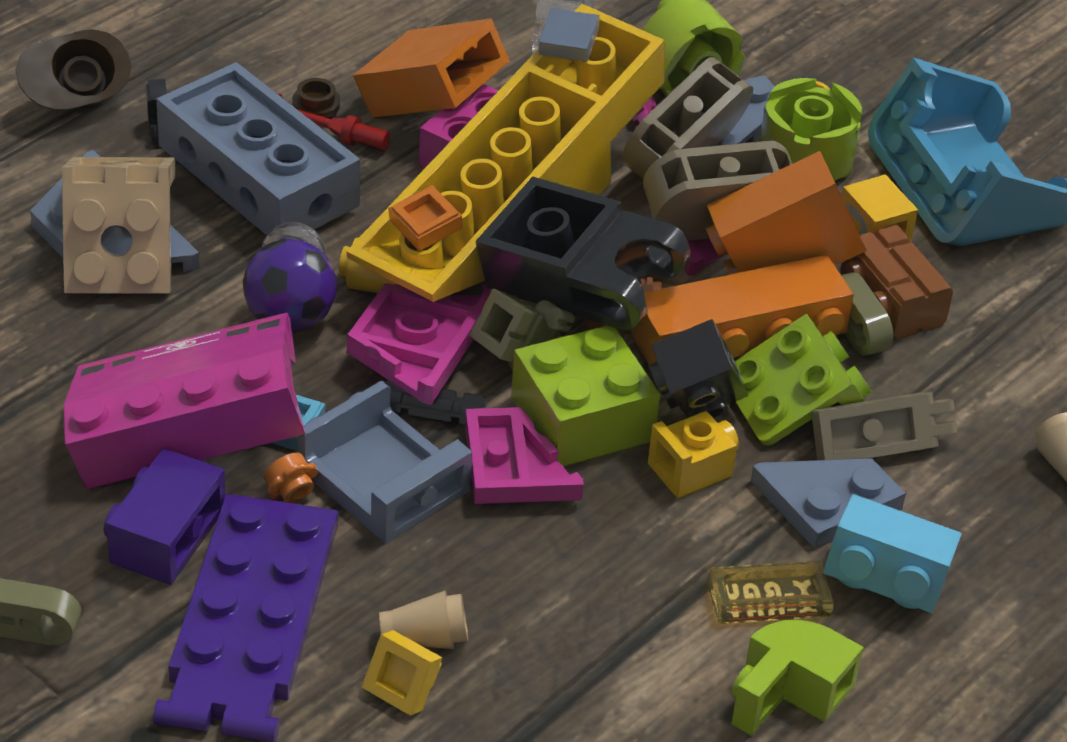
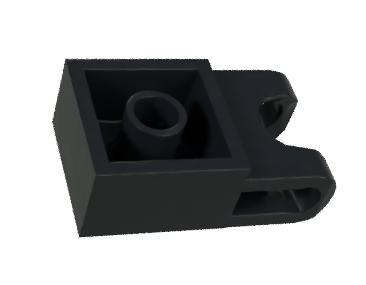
(579, 253)

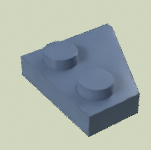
(817, 492)

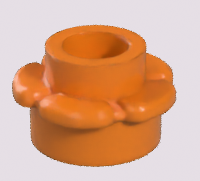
(290, 478)

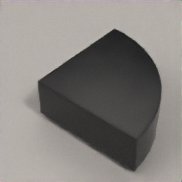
(154, 89)

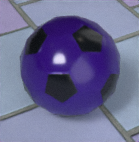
(291, 280)

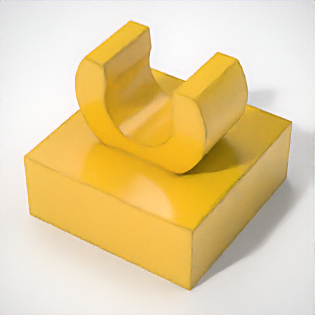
(402, 672)

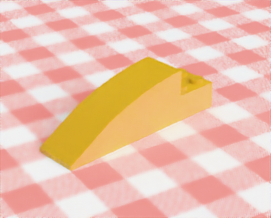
(544, 124)

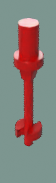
(352, 130)

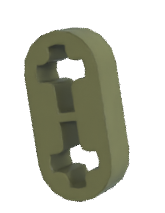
(869, 323)
(37, 613)

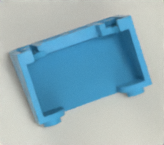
(944, 153)

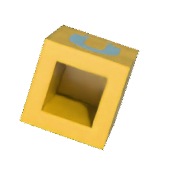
(878, 205)

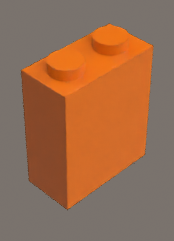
(431, 68)
(784, 219)

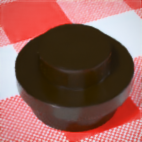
(317, 97)

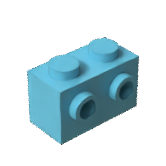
(891, 553)

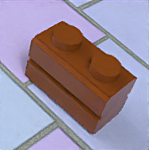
(902, 281)

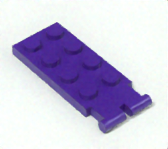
(248, 617)

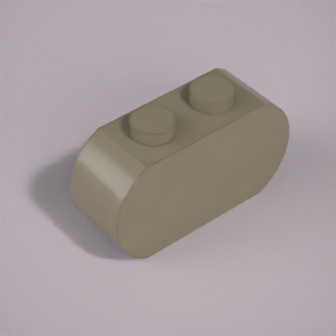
(691, 116)
(689, 179)

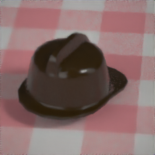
(74, 70)

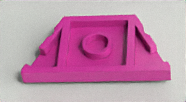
(415, 339)

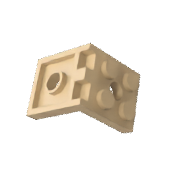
(125, 194)

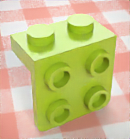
(795, 375)

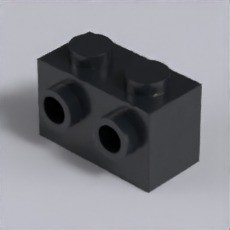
(697, 371)

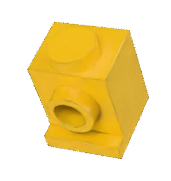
(693, 453)

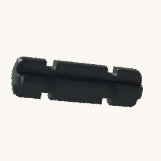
(443, 409)

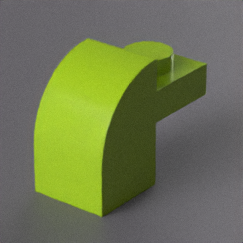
(798, 664)

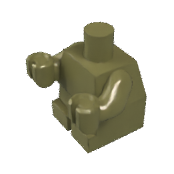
(513, 324)

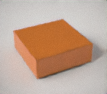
(425, 218)

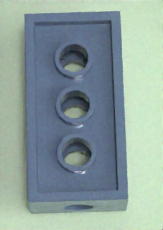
(258, 151)

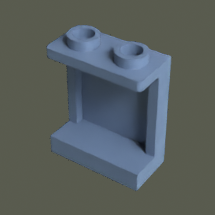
(382, 465)

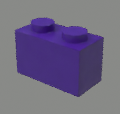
(165, 515)

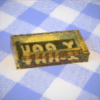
(769, 592)

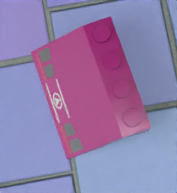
(183, 396)

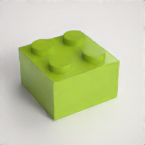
(585, 394)

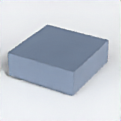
(569, 34)

